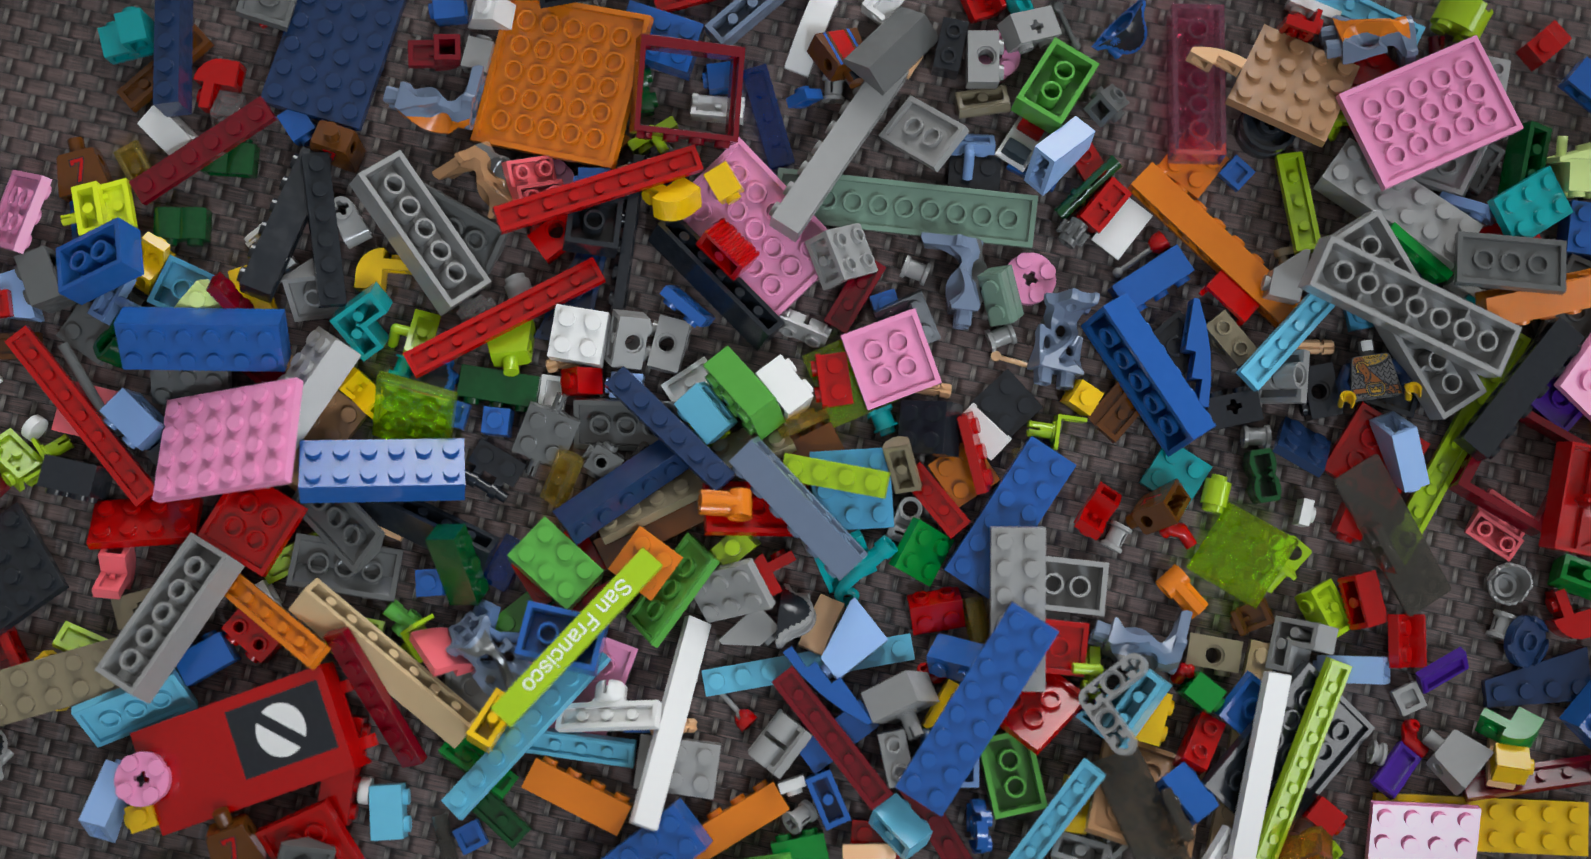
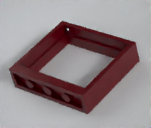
(691, 48)
(1462, 486)

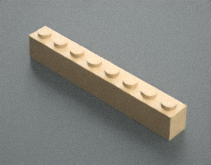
(399, 672)

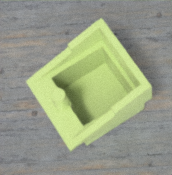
(1572, 168)

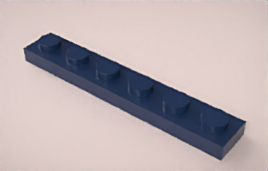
(669, 429)

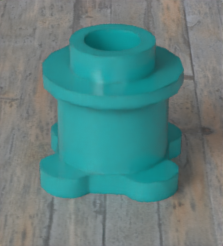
(401, 367)
(883, 420)

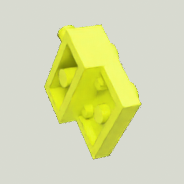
(99, 204)

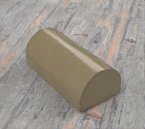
(982, 102)
(902, 465)

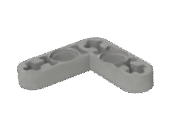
(1105, 706)

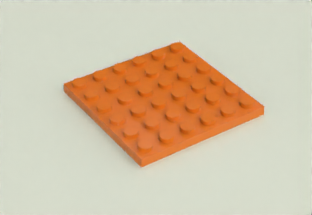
(562, 82)

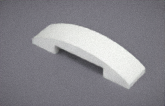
(813, 21)

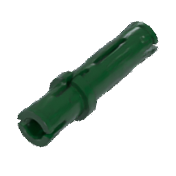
(1111, 166)

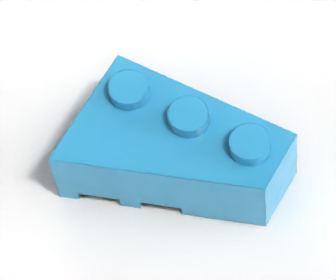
(1133, 705)

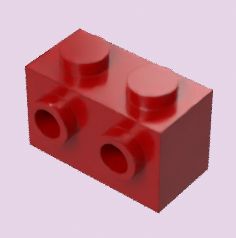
(254, 639)

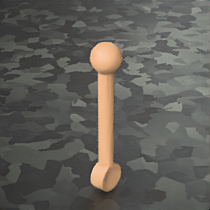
(996, 356)

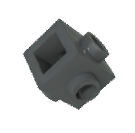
(1107, 105)
(602, 450)

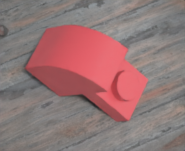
(116, 572)

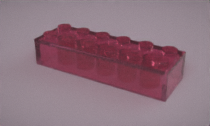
(1193, 96)

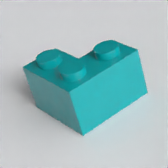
(128, 36)
(359, 322)

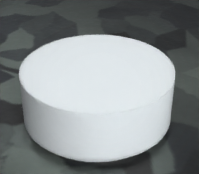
(34, 427)
(363, 790)

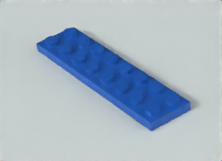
(976, 709)

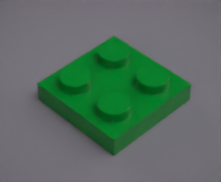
(921, 551)

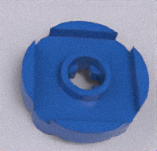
(977, 822)

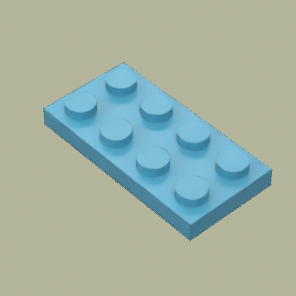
(120, 713)

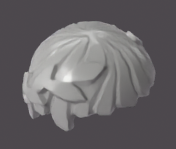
(1509, 583)

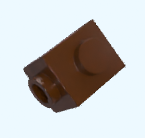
(1247, 619)

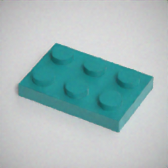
(1531, 205)

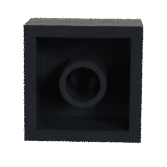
(594, 229)
(931, 427)
(74, 479)

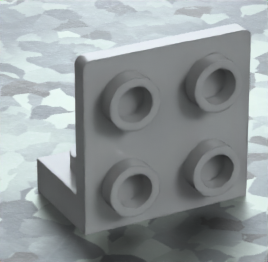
(841, 255)

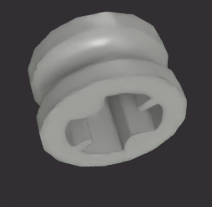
(1376, 753)

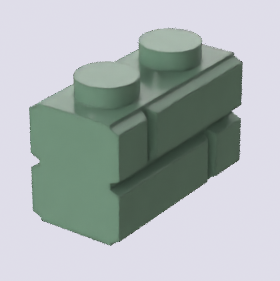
(1000, 295)

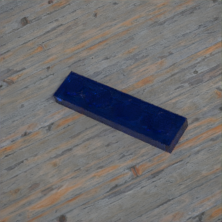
(768, 117)

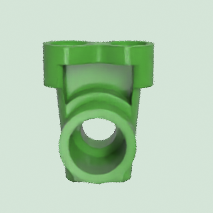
(401, 616)

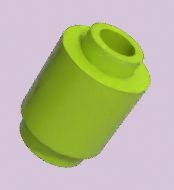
(1215, 494)

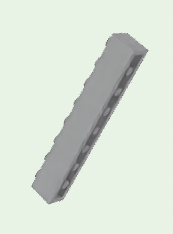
(830, 159)

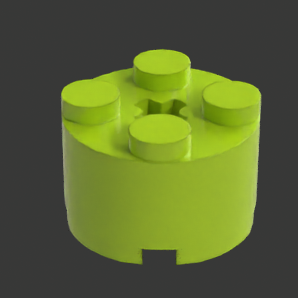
(1460, 18)

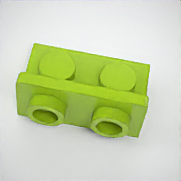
(17, 459)
(1324, 606)

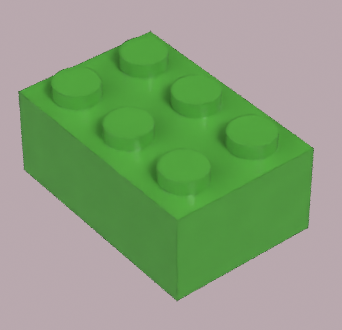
(1054, 86)
(743, 393)
(555, 564)
(1011, 777)

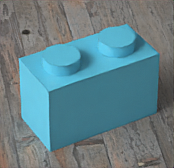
(705, 413)
(389, 811)
(900, 826)

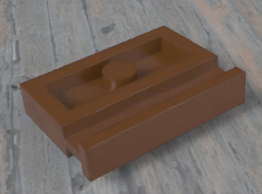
(1113, 413)

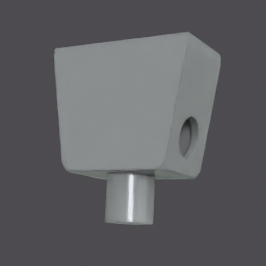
(1456, 758)

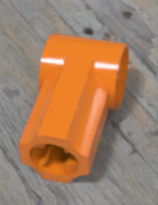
(732, 503)
(1177, 586)

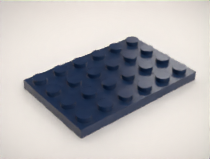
(333, 59)

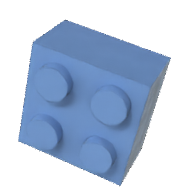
(134, 419)

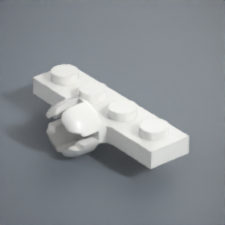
(610, 711)

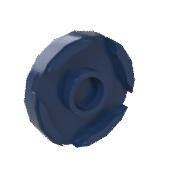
(1526, 641)

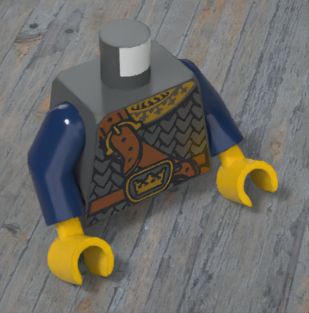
(1373, 377)

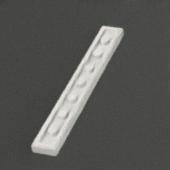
(674, 712)
(1259, 765)

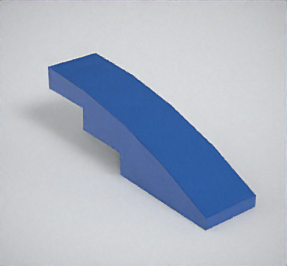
(1196, 344)
(835, 692)

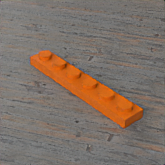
(277, 622)

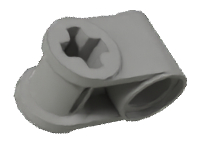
(351, 225)
(901, 520)

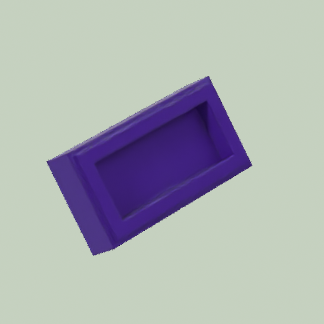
(1442, 670)
(1395, 770)

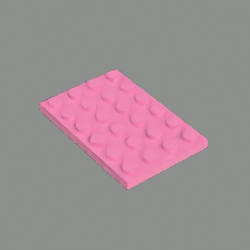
(1429, 112)
(784, 266)
(228, 441)

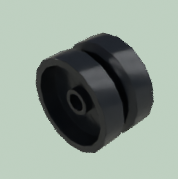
(1260, 138)

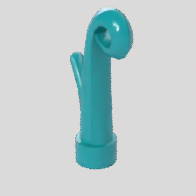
(882, 550)

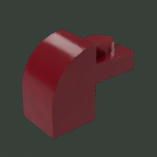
(441, 53)

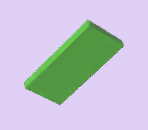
(657, 617)

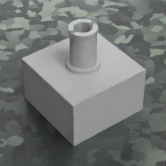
(900, 700)

